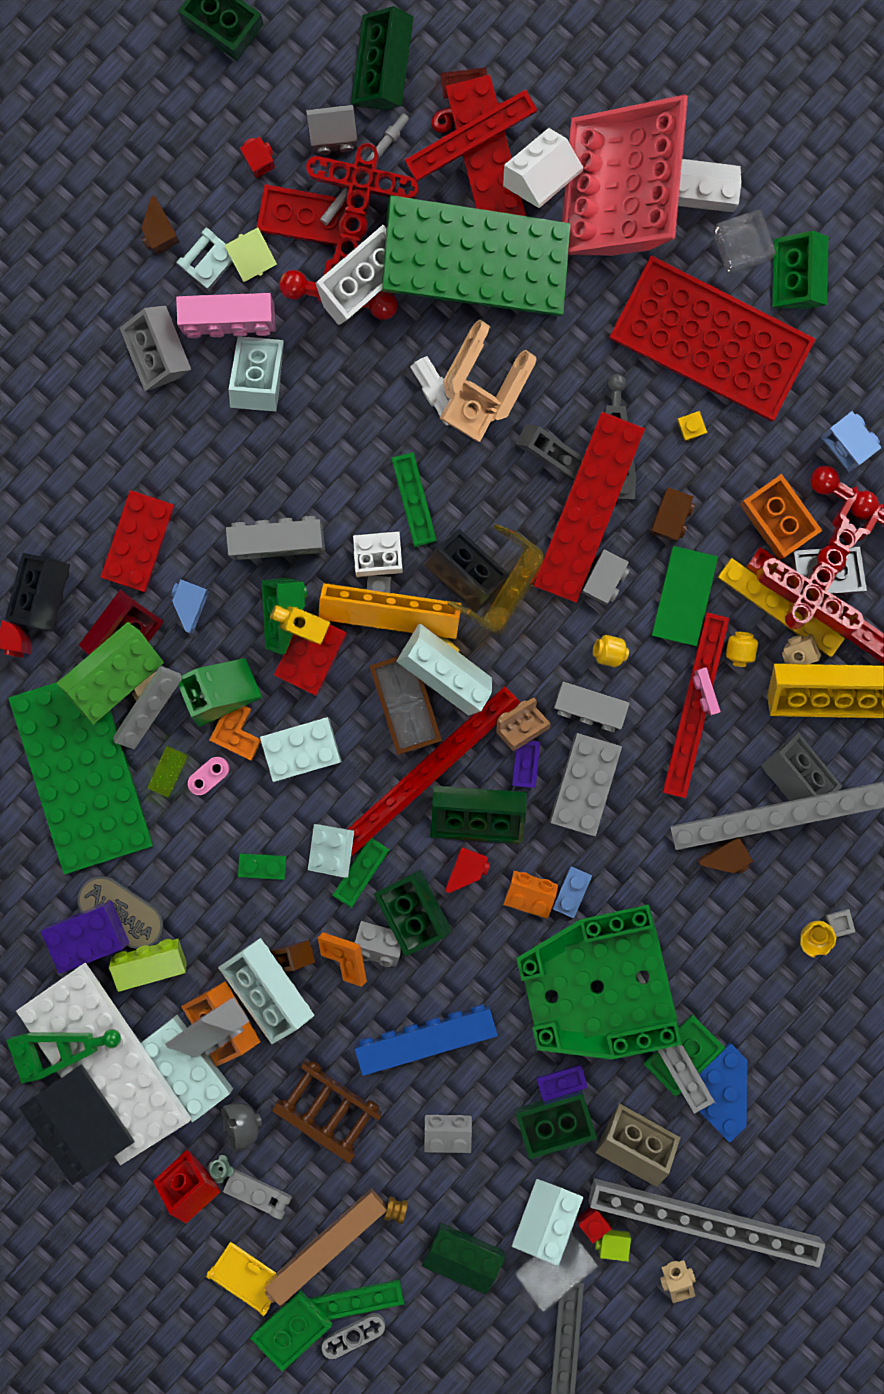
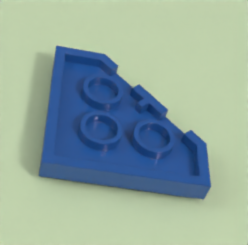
(728, 1086)

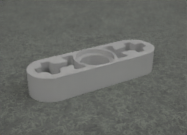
(335, 1337)

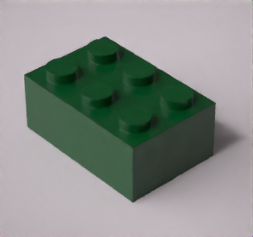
(224, 23)
(555, 1124)

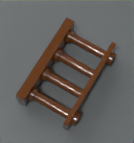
(305, 1121)

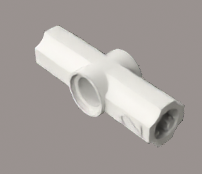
(431, 384)

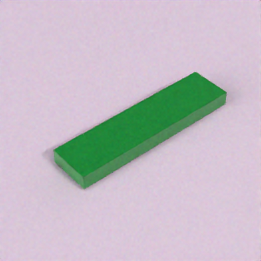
(414, 499)
(360, 1300)

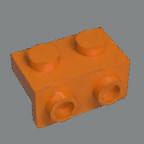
(531, 894)

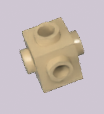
(801, 650)
(678, 1281)

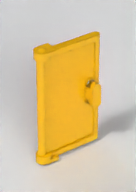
(242, 1278)

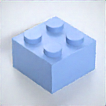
(851, 441)

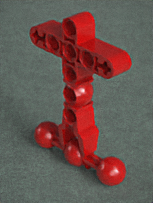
(294, 283)
(863, 506)

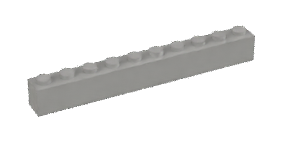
(706, 1222)

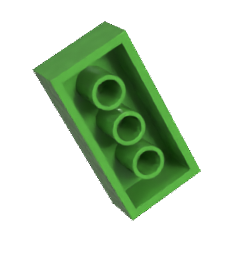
(110, 673)

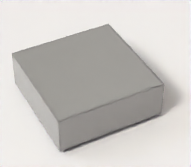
(841, 922)

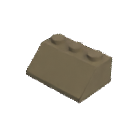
(638, 1145)

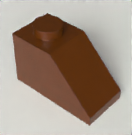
(157, 228)
(728, 857)
(294, 955)

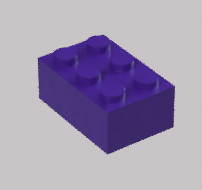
(85, 937)

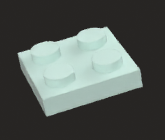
(331, 850)

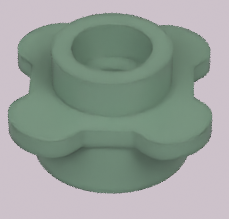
(214, 1169)

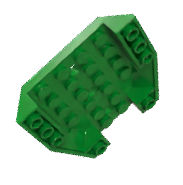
(623, 1017)

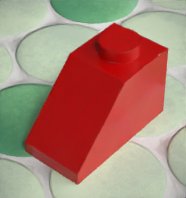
(467, 869)

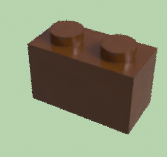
(672, 515)

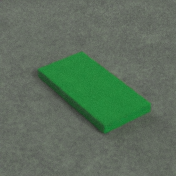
(684, 596)

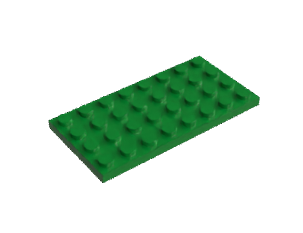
(475, 256)
(80, 779)

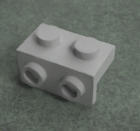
(378, 944)
(448, 1133)

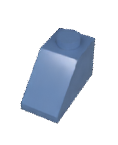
(189, 603)

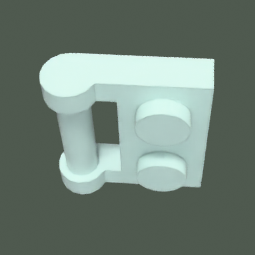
(213, 263)

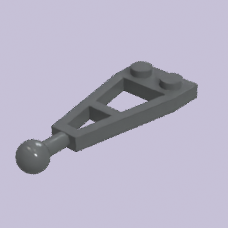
(617, 384)

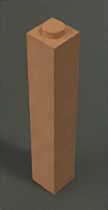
(325, 1247)

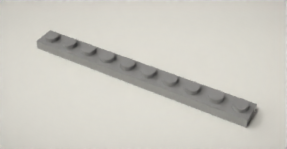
(778, 816)

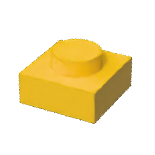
(691, 426)

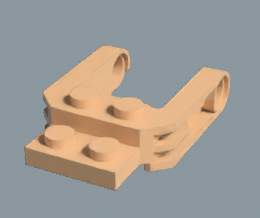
(471, 407)

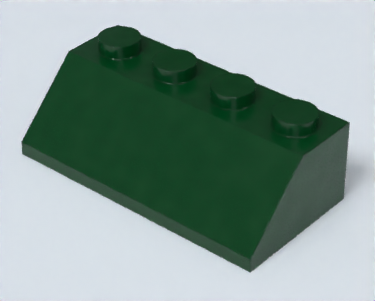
(382, 59)
(478, 814)

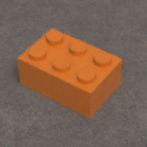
(780, 517)

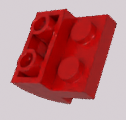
(14, 640)

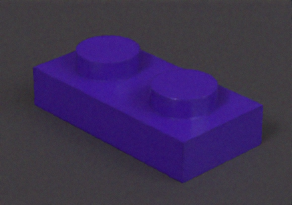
(526, 765)
(562, 1082)

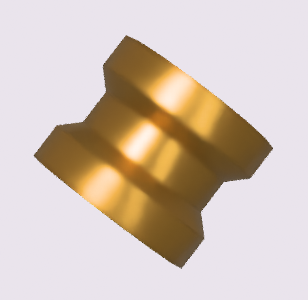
(396, 1210)

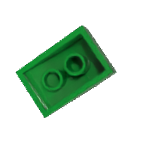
(283, 593)

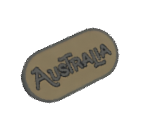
(138, 917)

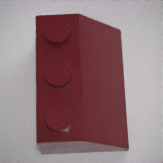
(118, 613)

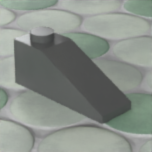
(549, 450)

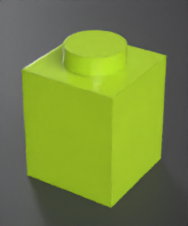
(614, 1245)

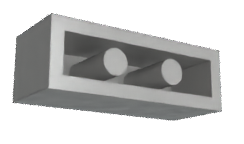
(591, 707)

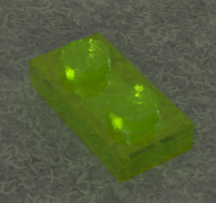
(168, 771)

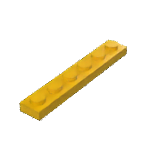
(747, 585)

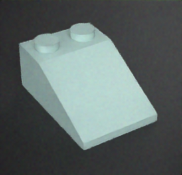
(256, 374)

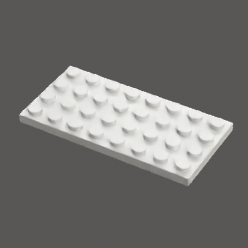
(121, 1073)

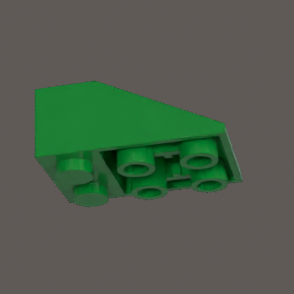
(218, 690)

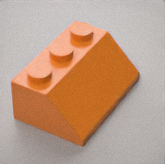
(207, 1003)

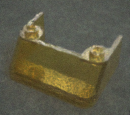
(514, 589)

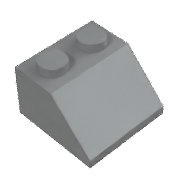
(332, 129)

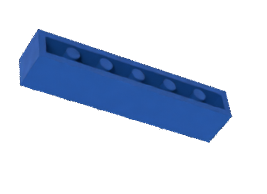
(425, 1040)

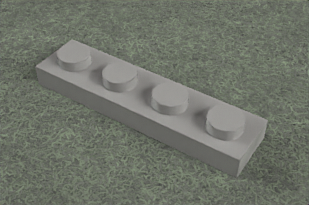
(147, 707)

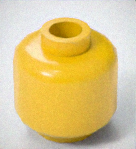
(741, 648)
(610, 651)

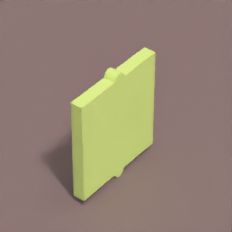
(250, 254)

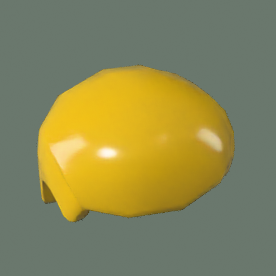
(817, 938)

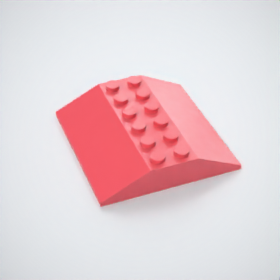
(628, 178)

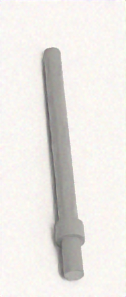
(391, 135)

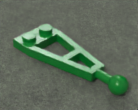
(27, 1059)

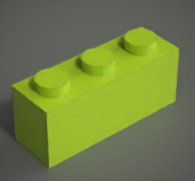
(147, 964)

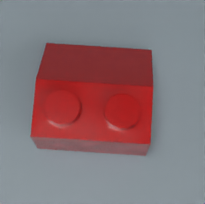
(186, 1187)

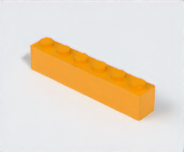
(387, 610)

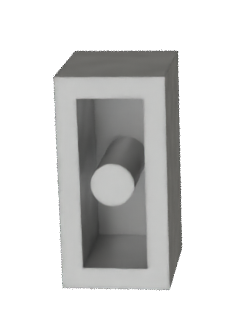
(605, 577)

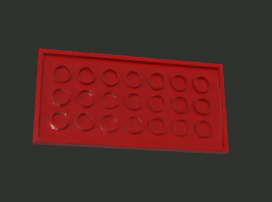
(712, 338)

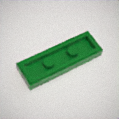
(361, 872)

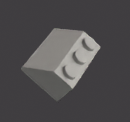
(155, 347)
(211, 1030)

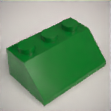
(800, 271)

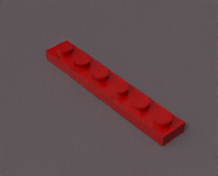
(471, 135)

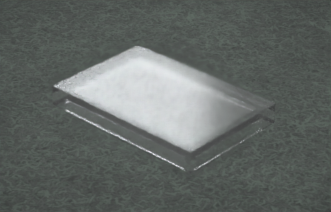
(550, 1282)

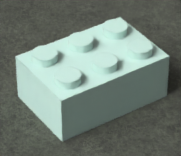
(300, 749)

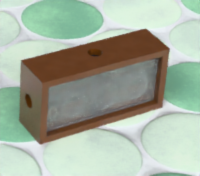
(405, 706)

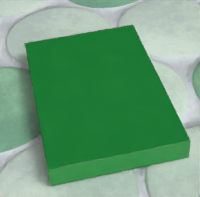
(699, 1045)
(291, 1330)

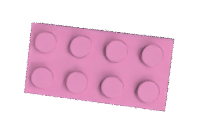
(226, 314)

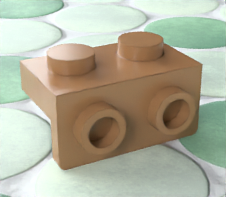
(521, 724)

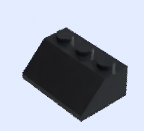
(466, 570)
(37, 591)

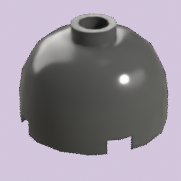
(241, 1125)

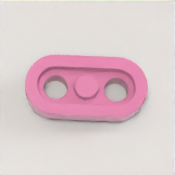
(208, 776)

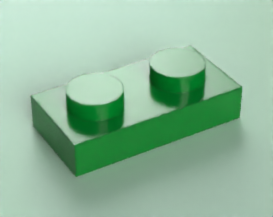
(262, 866)

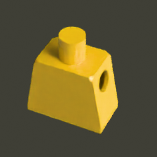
(308, 626)

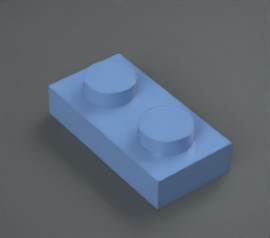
(572, 892)

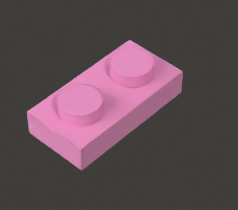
(708, 700)

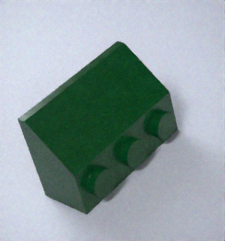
(413, 912)
(463, 1258)

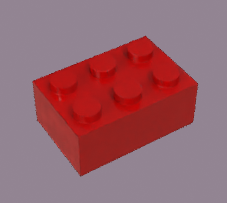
(309, 663)

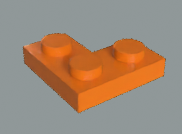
(230, 735)
(347, 954)

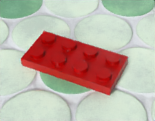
(298, 215)
(137, 541)

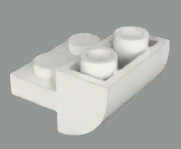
(377, 554)

